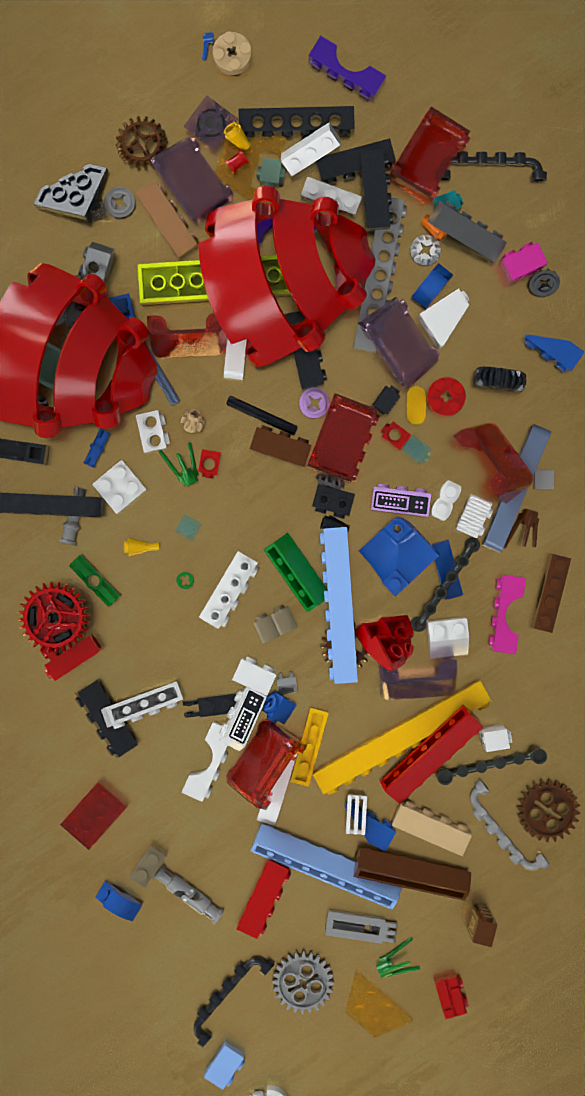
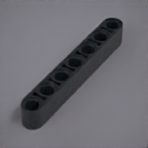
(51, 505)

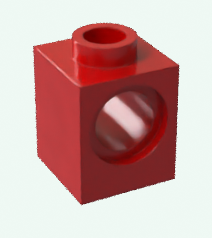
(404, 435)
(207, 454)

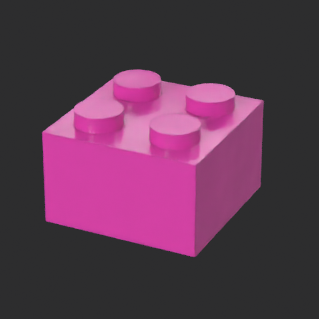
(523, 263)

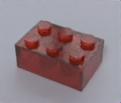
(94, 814)

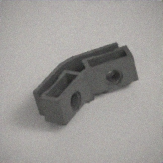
(103, 257)

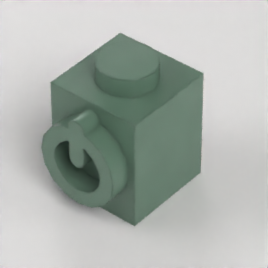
(271, 172)

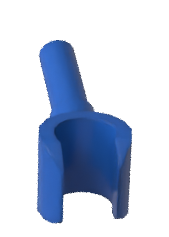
(207, 38)

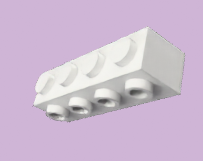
(228, 590)
(141, 704)

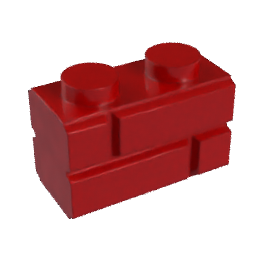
(450, 995)

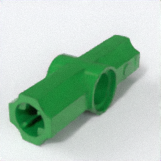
(103, 589)

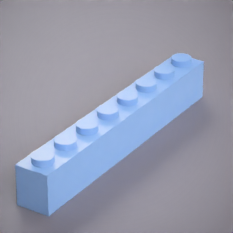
(340, 605)
(321, 865)

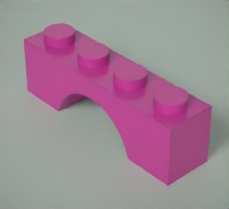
(510, 589)

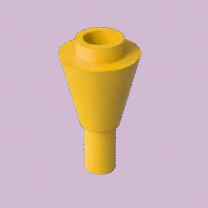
(135, 546)

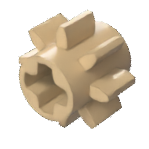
(192, 421)

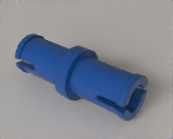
(96, 448)

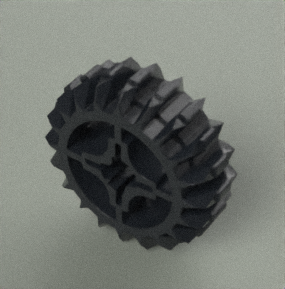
(500, 379)

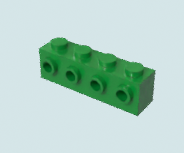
(298, 573)

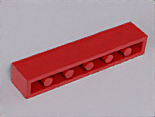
(431, 754)

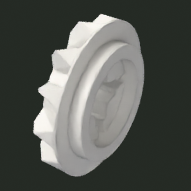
(416, 248)

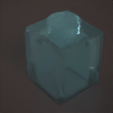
(416, 450)
(188, 527)

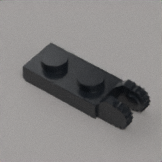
(211, 705)

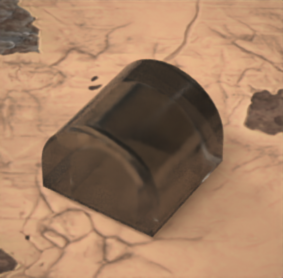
(98, 212)

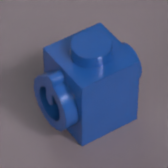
(278, 707)

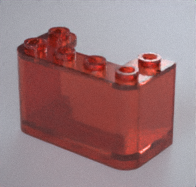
(343, 438)

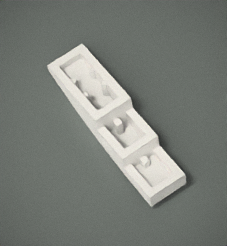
(271, 814)

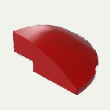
(387, 640)

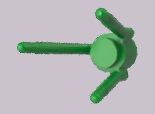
(187, 475)
(387, 968)

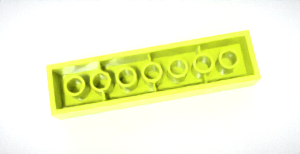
(184, 281)

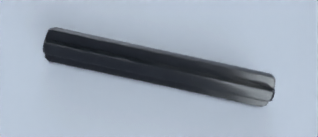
(261, 415)

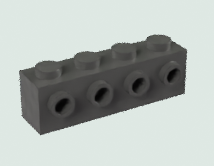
(467, 231)

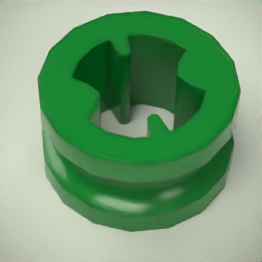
(179, 581)

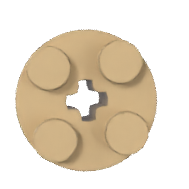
(228, 43)

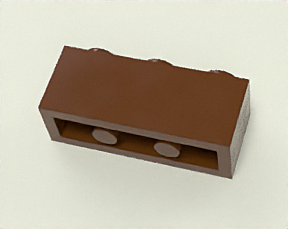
(281, 446)

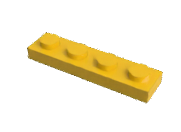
(312, 737)

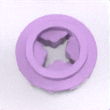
(305, 402)

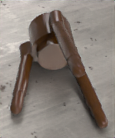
(528, 519)

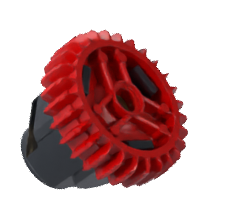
(54, 617)

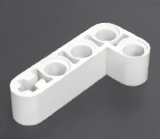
(235, 360)

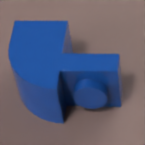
(432, 285)
(118, 902)

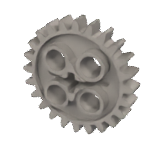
(294, 967)

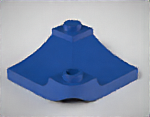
(399, 554)

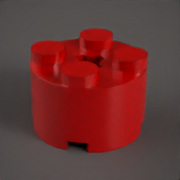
(454, 390)

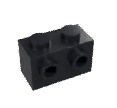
(333, 500)

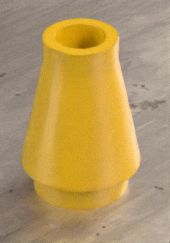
(236, 135)

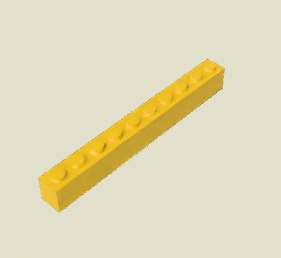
(397, 739)

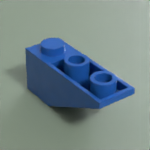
(560, 351)
(376, 832)

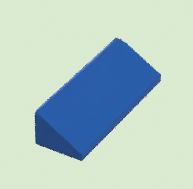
(444, 564)

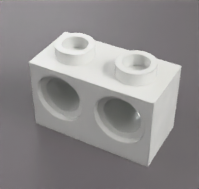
(147, 433)

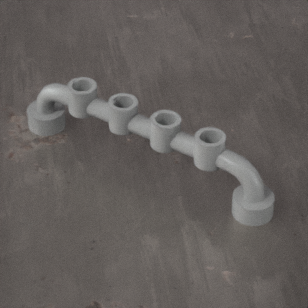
(504, 841)

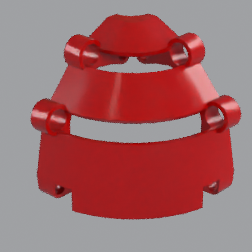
(240, 287)
(25, 328)

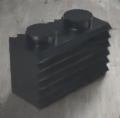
(386, 400)

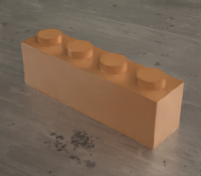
(167, 220)

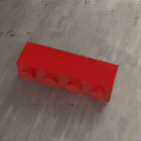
(262, 899)

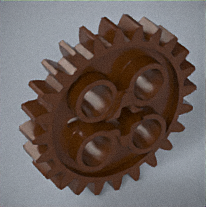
(558, 796)

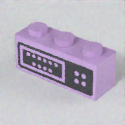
(400, 500)

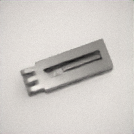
(352, 926)

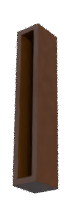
(412, 874)

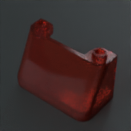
(429, 153)
(186, 343)
(513, 472)
(264, 763)

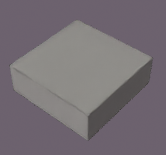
(544, 479)

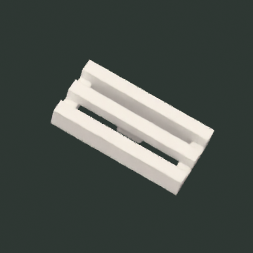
(364, 808)

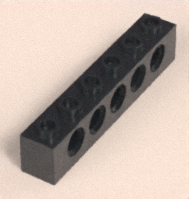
(286, 115)

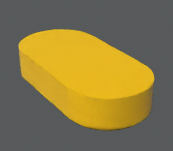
(416, 405)

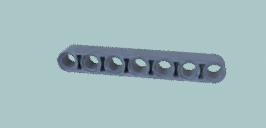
(507, 512)

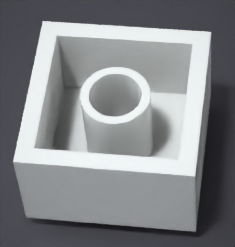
(119, 486)

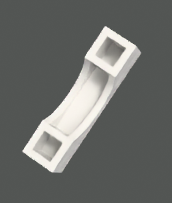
(198, 783)

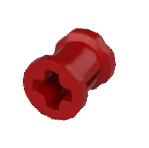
(237, 161)

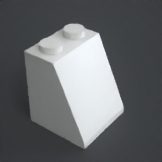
(443, 316)
(447, 637)

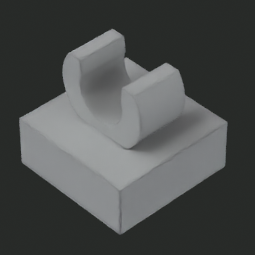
(287, 685)

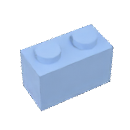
(224, 1065)

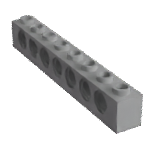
(392, 248)

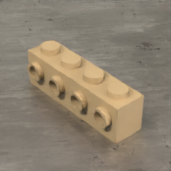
(432, 828)

